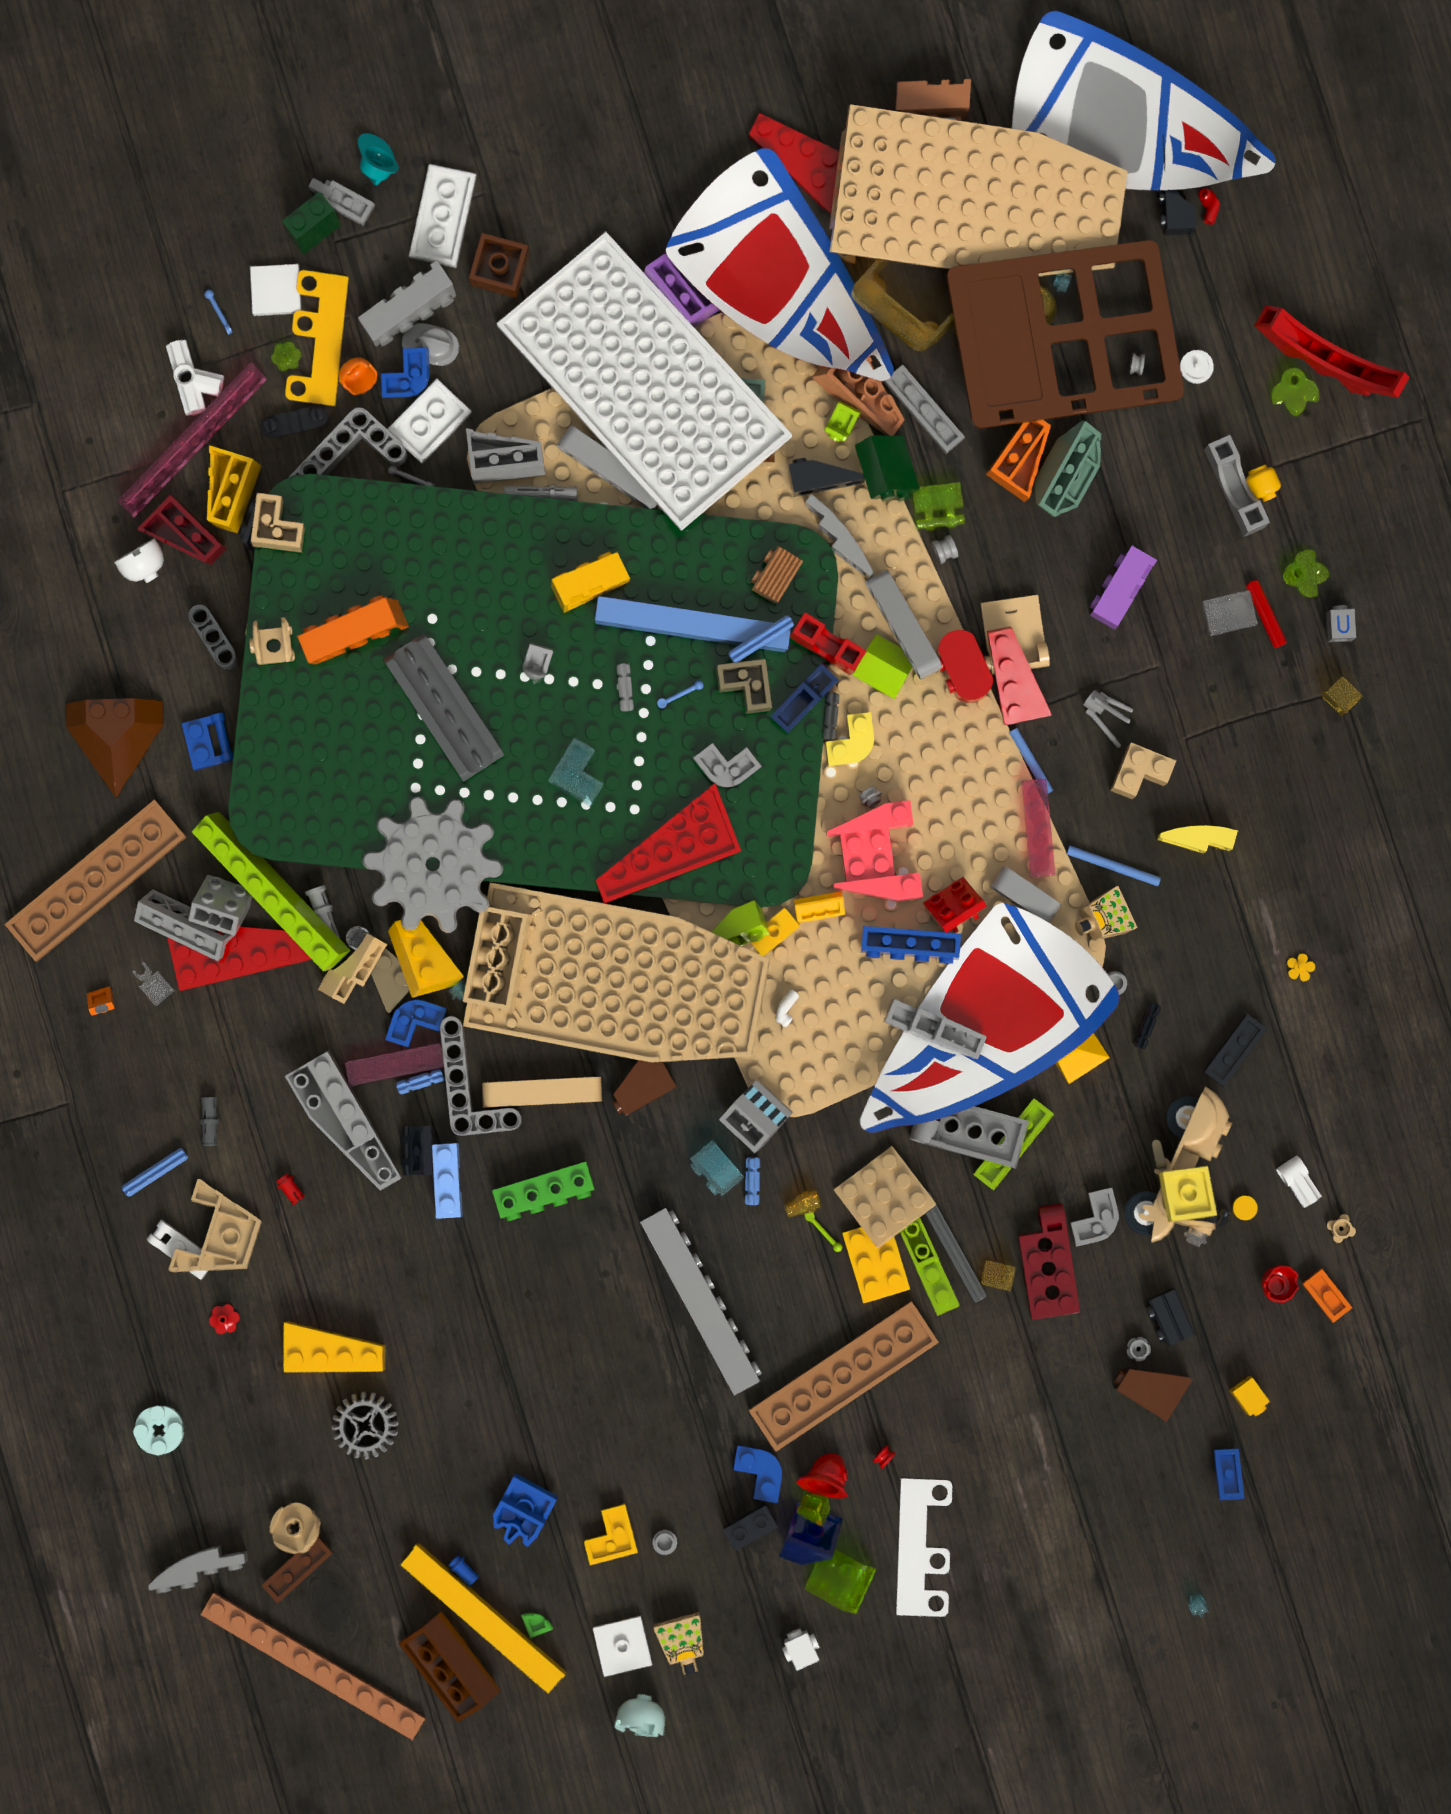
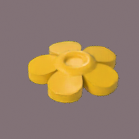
(1300, 967)

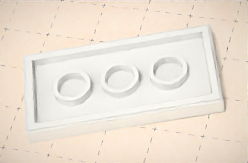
(442, 215)

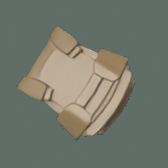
(259, 642)

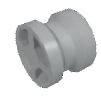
(945, 549)

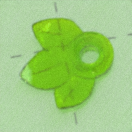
(1294, 395)
(1309, 573)

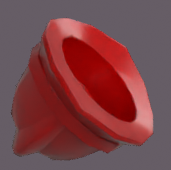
(826, 1477)

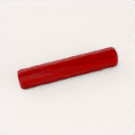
(1266, 614)

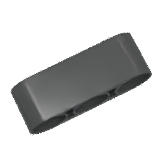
(211, 625)

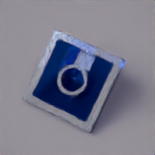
(810, 1542)

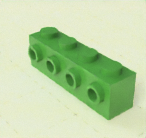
(543, 1190)

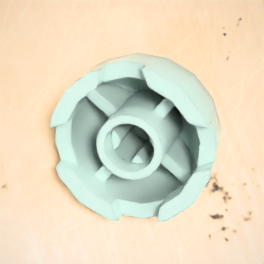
(641, 1717)

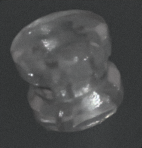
(361, 933)

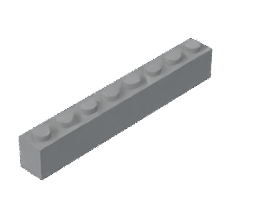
(700, 1301)

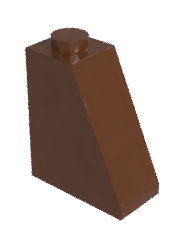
(642, 1085)
(1152, 1389)

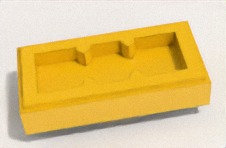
(819, 907)
(780, 928)

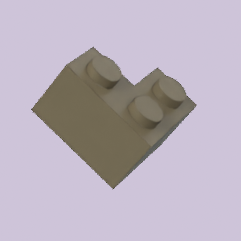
(749, 677)

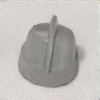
(441, 343)

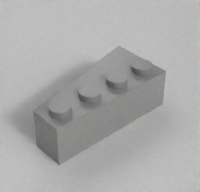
(408, 305)

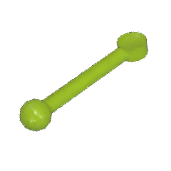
(837, 1247)

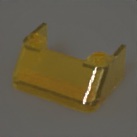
(871, 296)

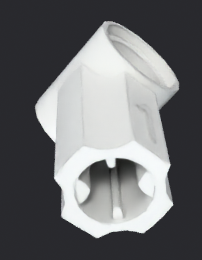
(1296, 1177)

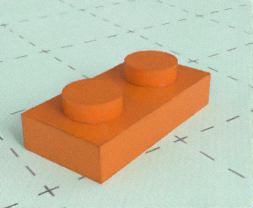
(1326, 1295)

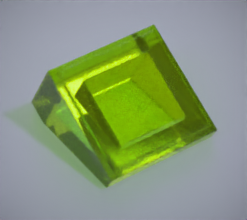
(814, 1508)

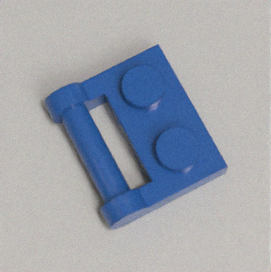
(200, 742)

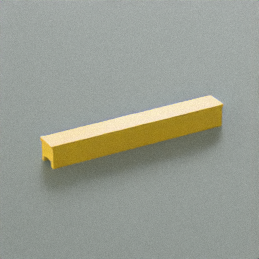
(483, 1618)

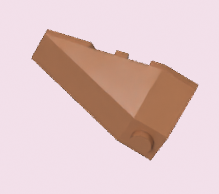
(864, 395)

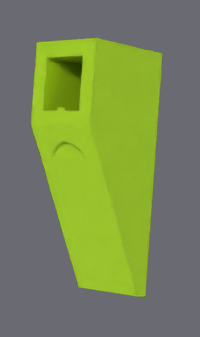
(743, 924)

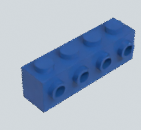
(911, 943)

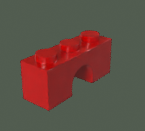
(816, 638)

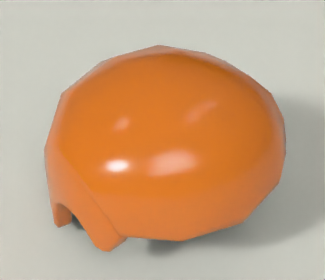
(357, 375)

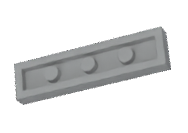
(924, 409)

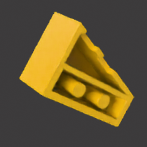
(589, 581)
(423, 960)

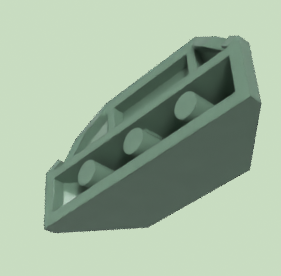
(1068, 469)

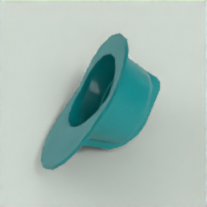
(376, 158)

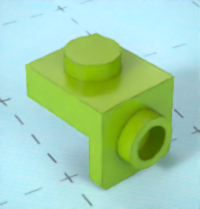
(842, 422)

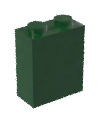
(311, 223)
(887, 468)

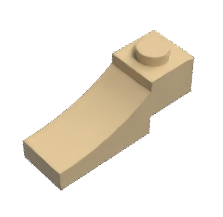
(356, 969)

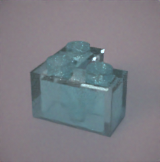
(570, 773)
(716, 1168)

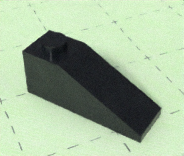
(816, 477)

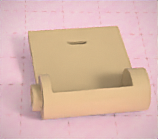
(1026, 626)

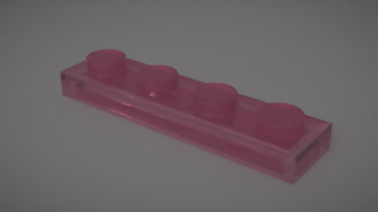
(1038, 828)
(394, 1064)

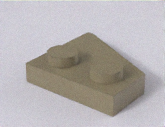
(389, 980)

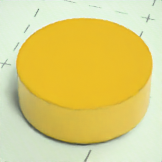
(1244, 1207)

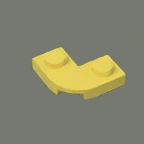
(857, 746)

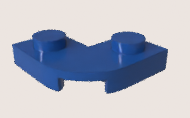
(413, 379)
(412, 1014)
(767, 1470)

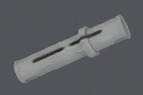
(550, 492)

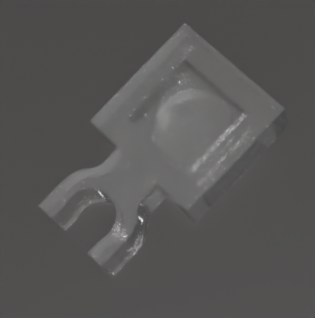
(154, 986)

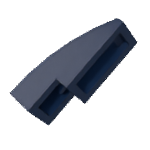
(805, 697)

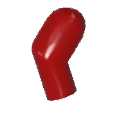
(1211, 205)

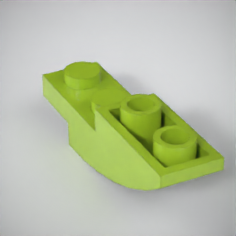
(929, 1267)

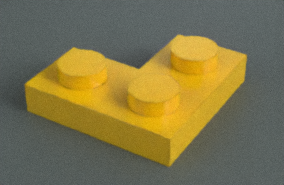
(618, 1540)

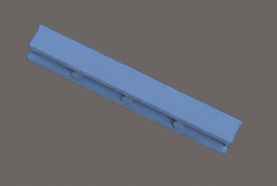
(684, 623)

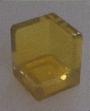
(1342, 696)
(998, 1275)

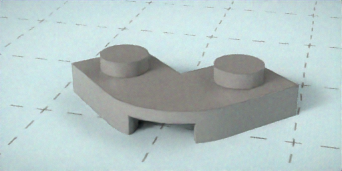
(723, 772)
(1103, 1220)

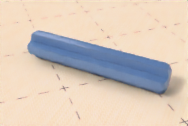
(761, 639)
(154, 1172)

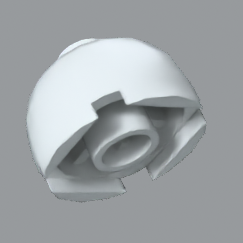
(142, 562)

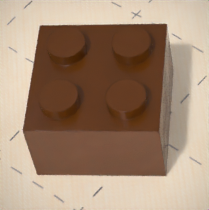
(499, 265)

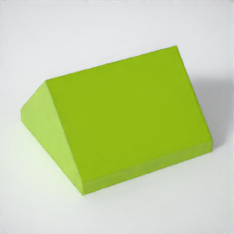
(884, 667)

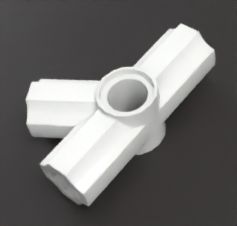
(199, 383)

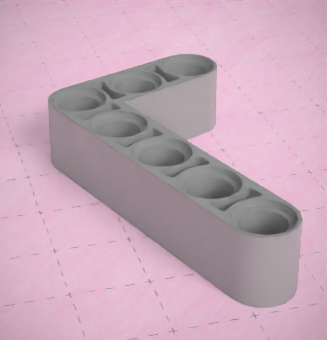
(356, 433)
(464, 1088)

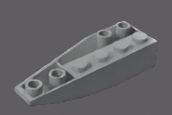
(341, 1117)

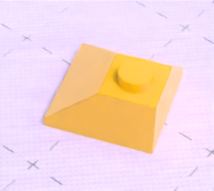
(1082, 1059)

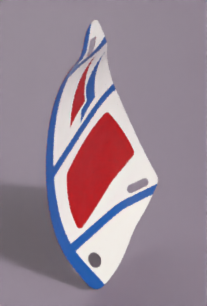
(775, 270)
(1019, 996)

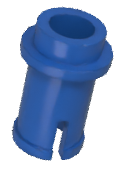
(462, 1570)

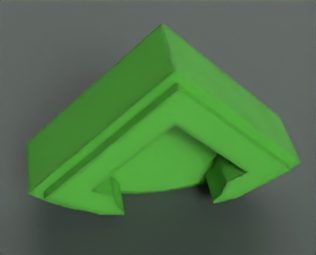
(536, 1624)

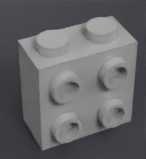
(220, 905)

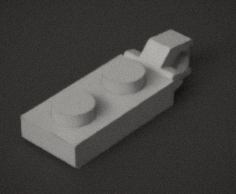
(344, 200)

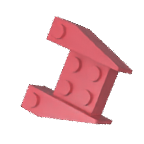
(869, 854)

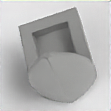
(536, 661)

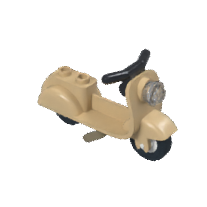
(1199, 1127)

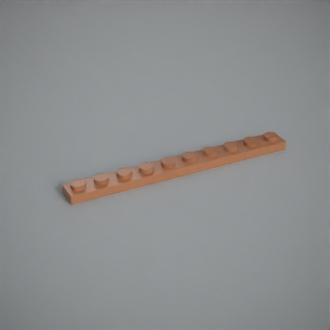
(313, 1666)

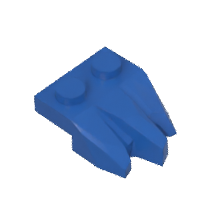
(523, 1510)

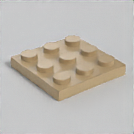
(885, 1197)

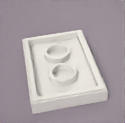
(429, 421)

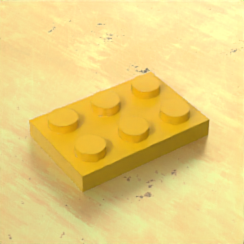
(876, 1270)

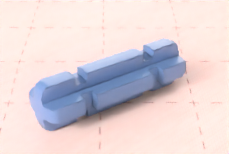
(420, 1081)
(752, 1181)

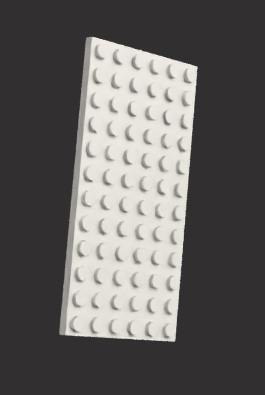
(644, 381)

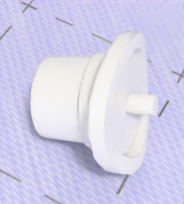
(1196, 366)

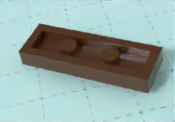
(296, 1570)

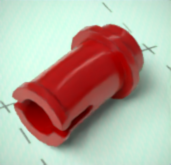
(289, 1187)

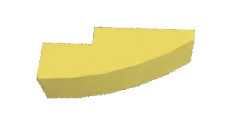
(1199, 837)

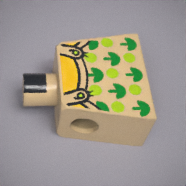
(1106, 916)
(681, 1640)

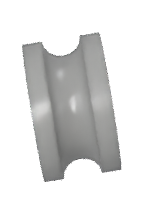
(1137, 364)

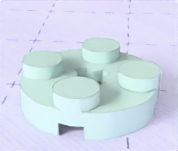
(145, 1432)

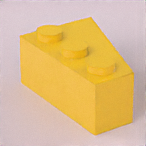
(230, 487)

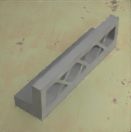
(177, 926)

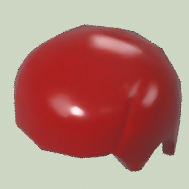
(1280, 1283)

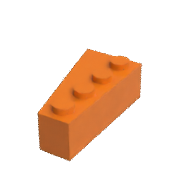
(352, 629)

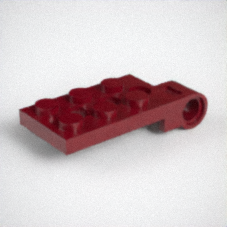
(1054, 1227)

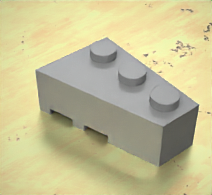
(502, 457)

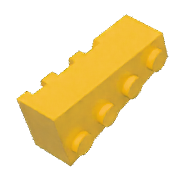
(325, 1351)

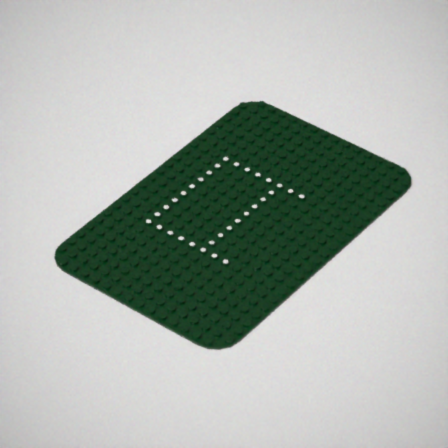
(473, 571)

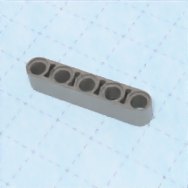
(603, 464)
(903, 624)

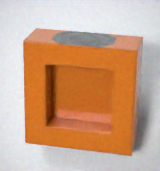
(100, 1001)

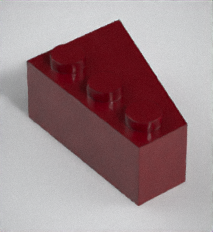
(182, 530)

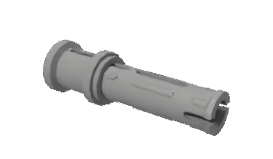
(322, 907)

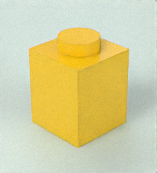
(1250, 1396)

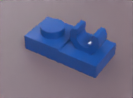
(1228, 1474)

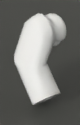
(784, 1006)

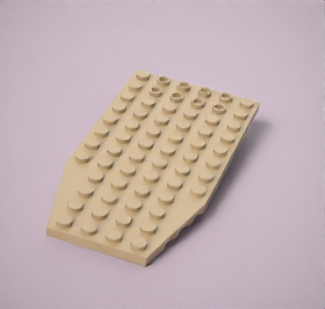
(966, 192)
(611, 979)

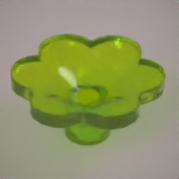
(289, 361)

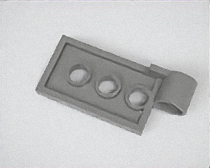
(991, 1122)

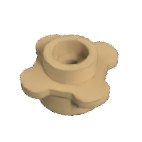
(1347, 1231)

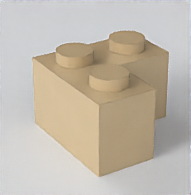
(269, 529)
(1141, 764)

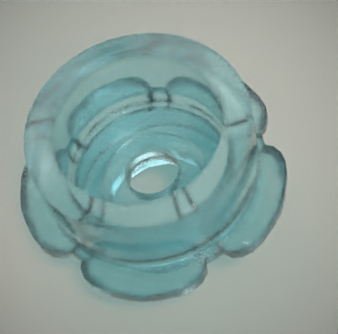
(1062, 282)
(458, 990)
(1198, 1605)

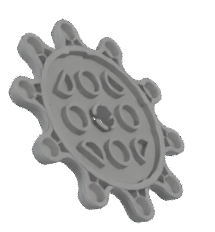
(427, 891)

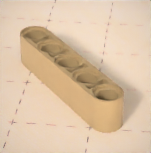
(542, 1092)

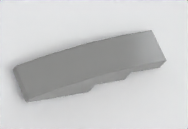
(844, 544)
(935, 1029)

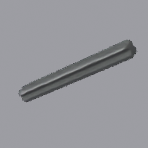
(955, 1253)

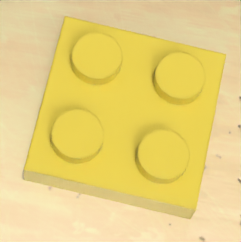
(1187, 1194)

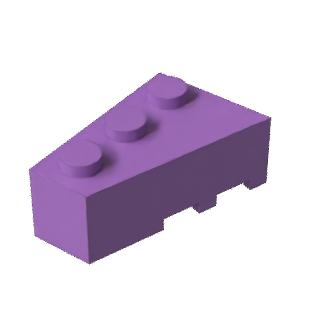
(680, 291)
(1122, 587)

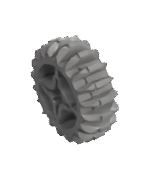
(355, 1420)

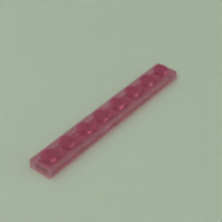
(192, 439)

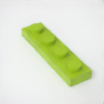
(1038, 1117)

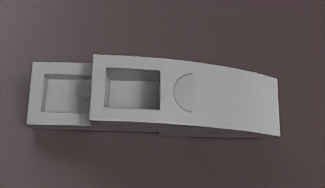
(189, 1569)

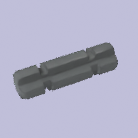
(831, 716)

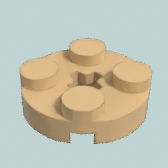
(301, 1540)

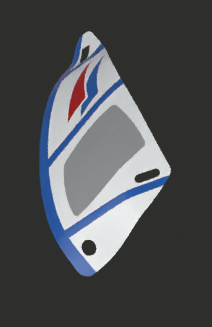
(1120, 106)

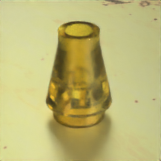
(803, 1204)

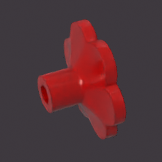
(230, 1316)

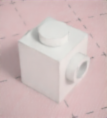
(801, 1648)

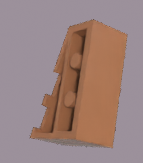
(934, 100)

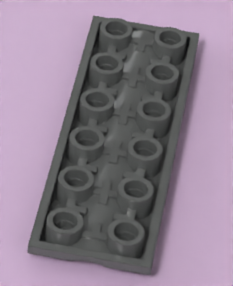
(443, 707)

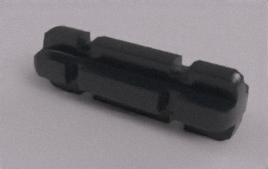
(1147, 1025)

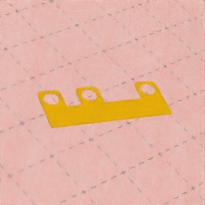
(328, 332)

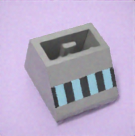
(756, 1116)

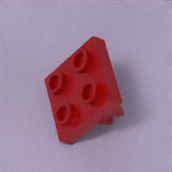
(954, 905)

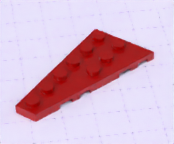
(804, 158)
(684, 843)
(245, 954)

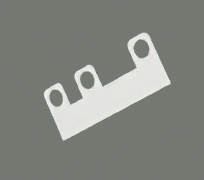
(913, 1554)

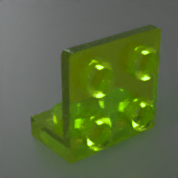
(841, 1581)

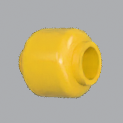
(1263, 482)

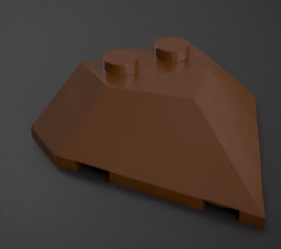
(115, 734)

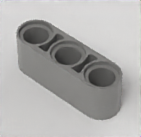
(1025, 894)

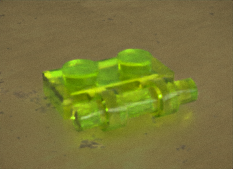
(938, 498)

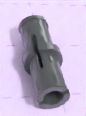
(209, 1121)

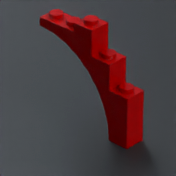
(1326, 358)

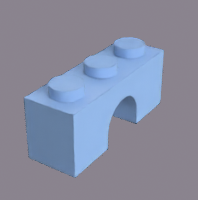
(446, 1180)

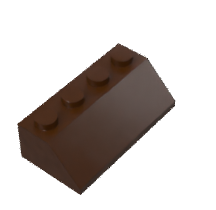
(449, 1667)

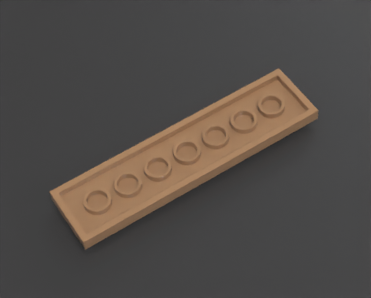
(95, 880)
(843, 1376)

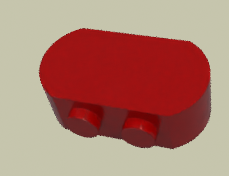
(964, 666)

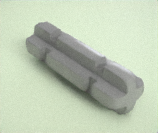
(625, 687)

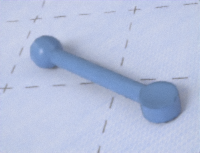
(209, 295)
(662, 703)

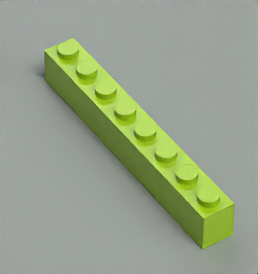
(272, 892)

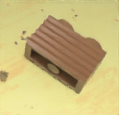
(776, 575)

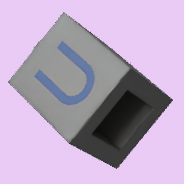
(1341, 624)

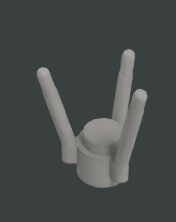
(1098, 703)

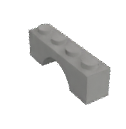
(1229, 473)

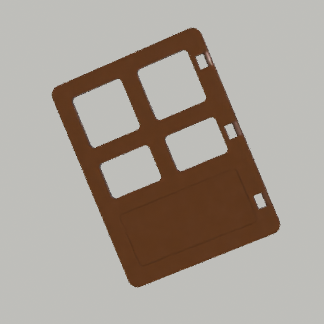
(1009, 343)

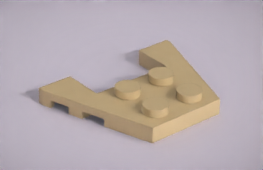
(228, 1239)

